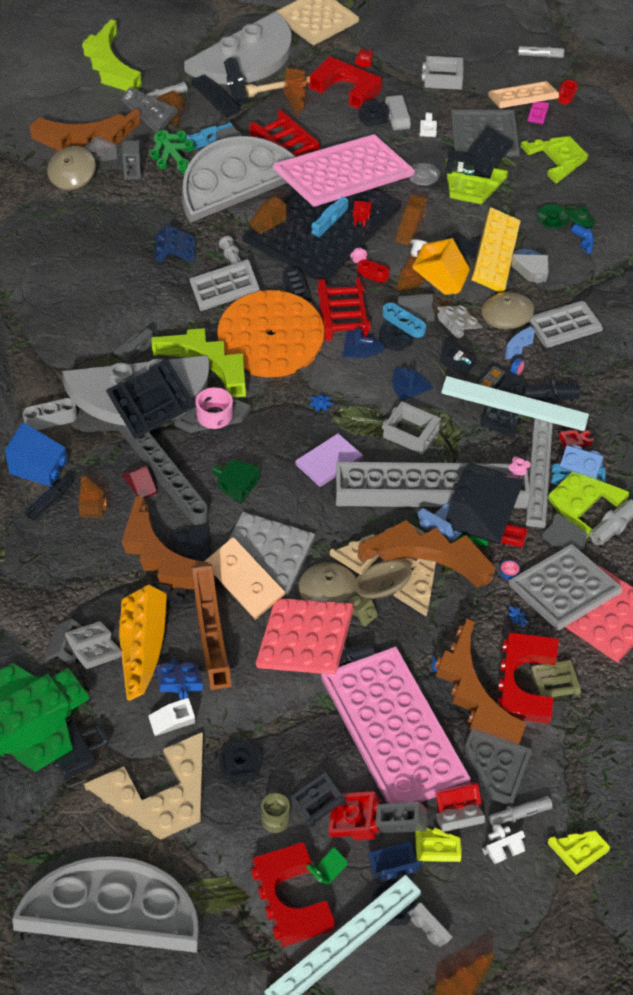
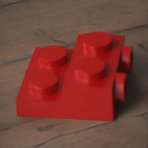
(355, 817)

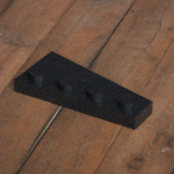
(503, 420)
(192, 545)

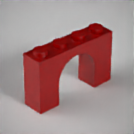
(334, 71)
(522, 650)
(289, 923)

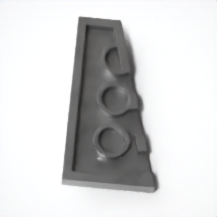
(152, 111)

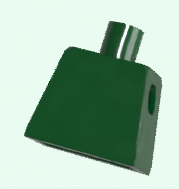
(237, 479)

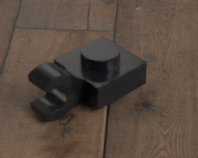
(172, 595)

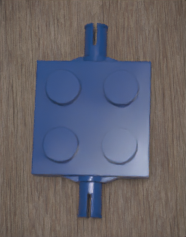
(179, 678)

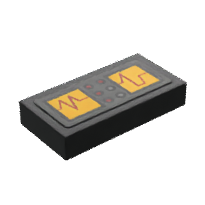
(493, 377)

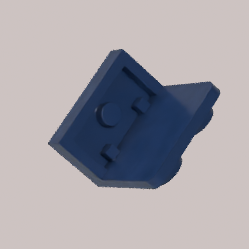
(175, 242)
(393, 860)

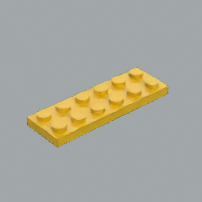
(496, 250)

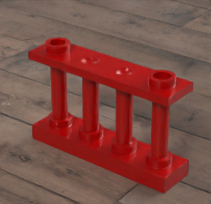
(290, 127)
(328, 315)

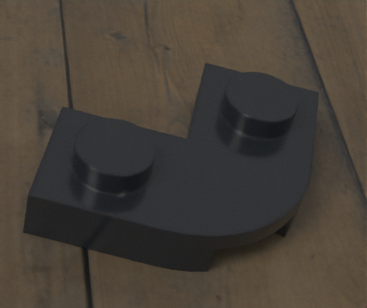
(464, 246)

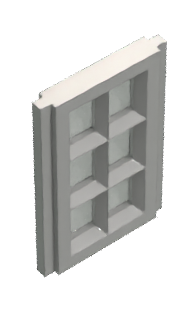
(224, 285)
(565, 324)

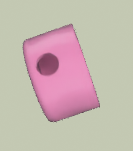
(219, 399)

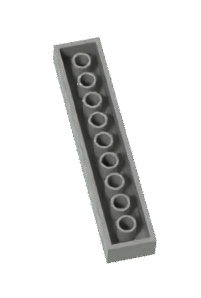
(406, 483)

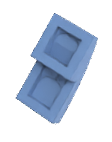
(519, 341)

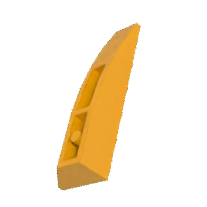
(141, 637)

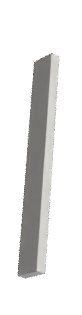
(539, 473)

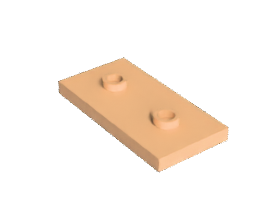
(523, 94)
(245, 578)

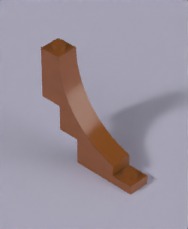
(63, 135)
(405, 542)
(154, 556)

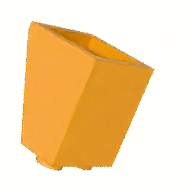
(442, 266)

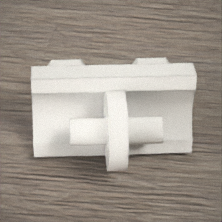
(496, 850)

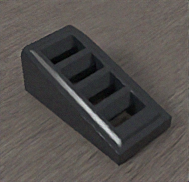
(292, 276)

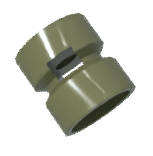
(275, 813)

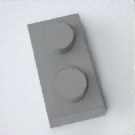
(460, 818)
(424, 919)

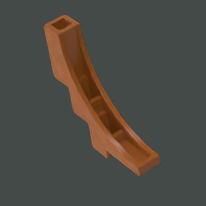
(210, 629)
(468, 692)

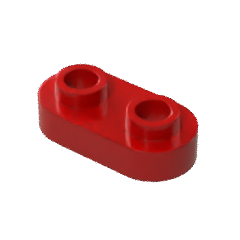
(567, 91)
(373, 270)

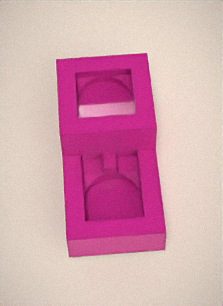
(538, 112)

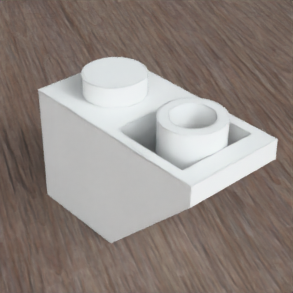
(172, 717)

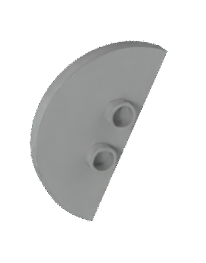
(258, 48)
(229, 174)
(89, 385)
(111, 903)

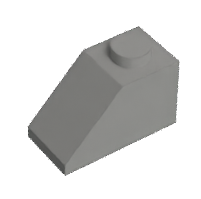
(531, 267)

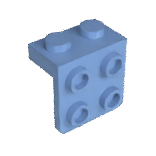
(581, 461)
(431, 521)

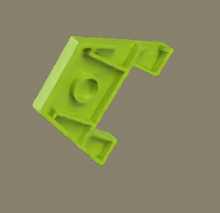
(562, 151)
(474, 188)
(579, 493)

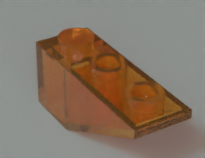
(293, 88)
(411, 219)
(466, 979)

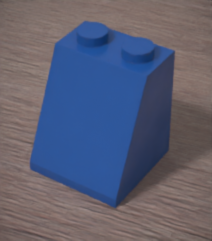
(35, 456)

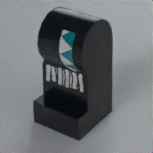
(461, 163)
(457, 359)

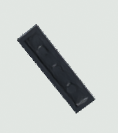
(215, 95)

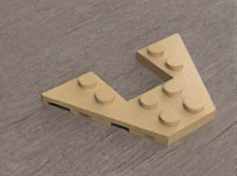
(415, 592)
(165, 811)

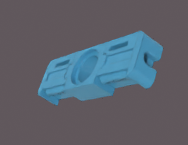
(200, 139)
(329, 216)

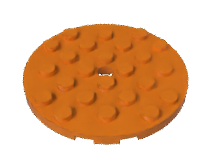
(296, 329)

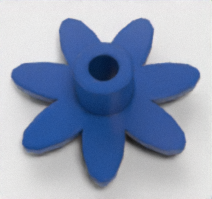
(320, 402)
(518, 617)

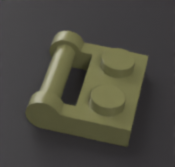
(555, 674)

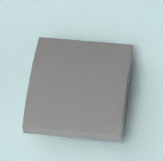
(93, 645)

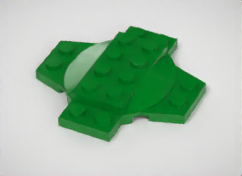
(36, 714)

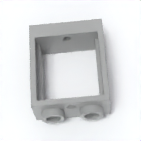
(443, 64)
(428, 421)

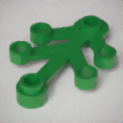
(162, 138)

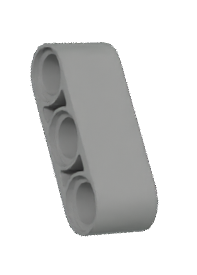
(398, 113)
(50, 414)

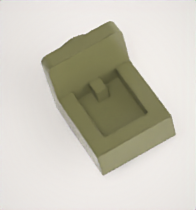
(363, 609)

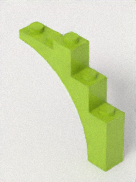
(111, 69)
(193, 344)

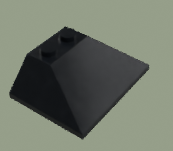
(151, 399)
(483, 502)

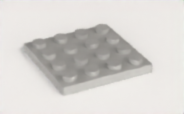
(274, 547)
(565, 587)

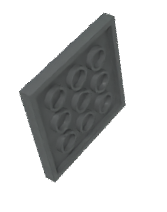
(469, 125)

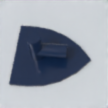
(360, 347)
(409, 383)

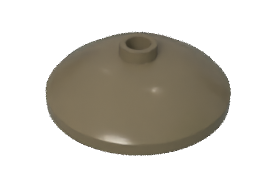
(74, 173)
(507, 310)
(383, 579)
(316, 587)

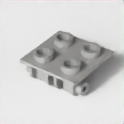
(457, 319)

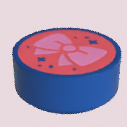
(517, 367)
(509, 569)

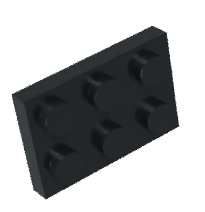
(489, 150)

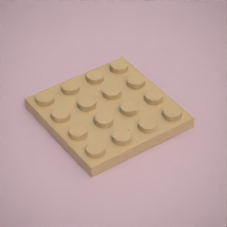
(317, 18)

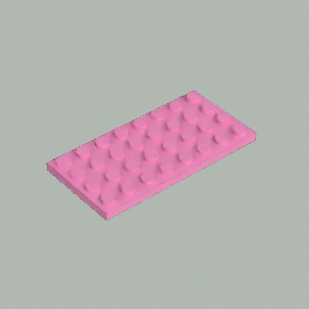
(343, 170)
(394, 728)

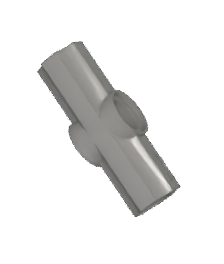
(612, 523)

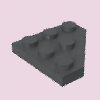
(190, 423)
(498, 764)

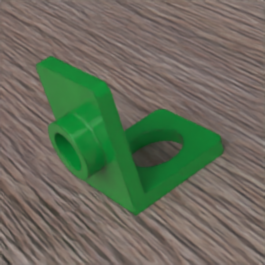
(329, 867)

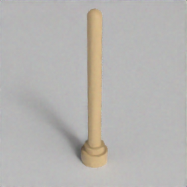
(252, 90)

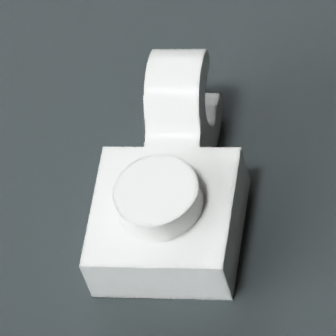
(428, 127)

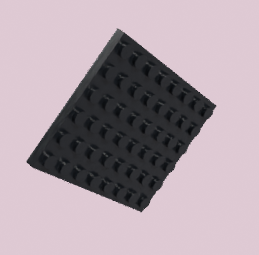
(323, 255)

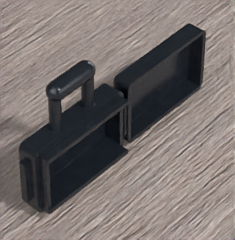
(80, 757)

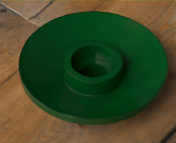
(552, 216)
(580, 216)

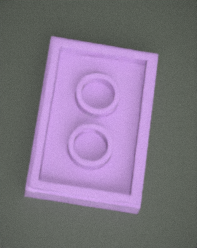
(321, 461)

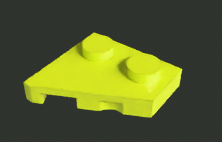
(437, 846)
(579, 850)

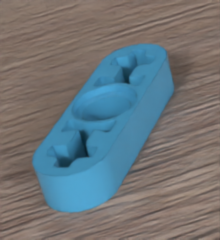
(414, 326)

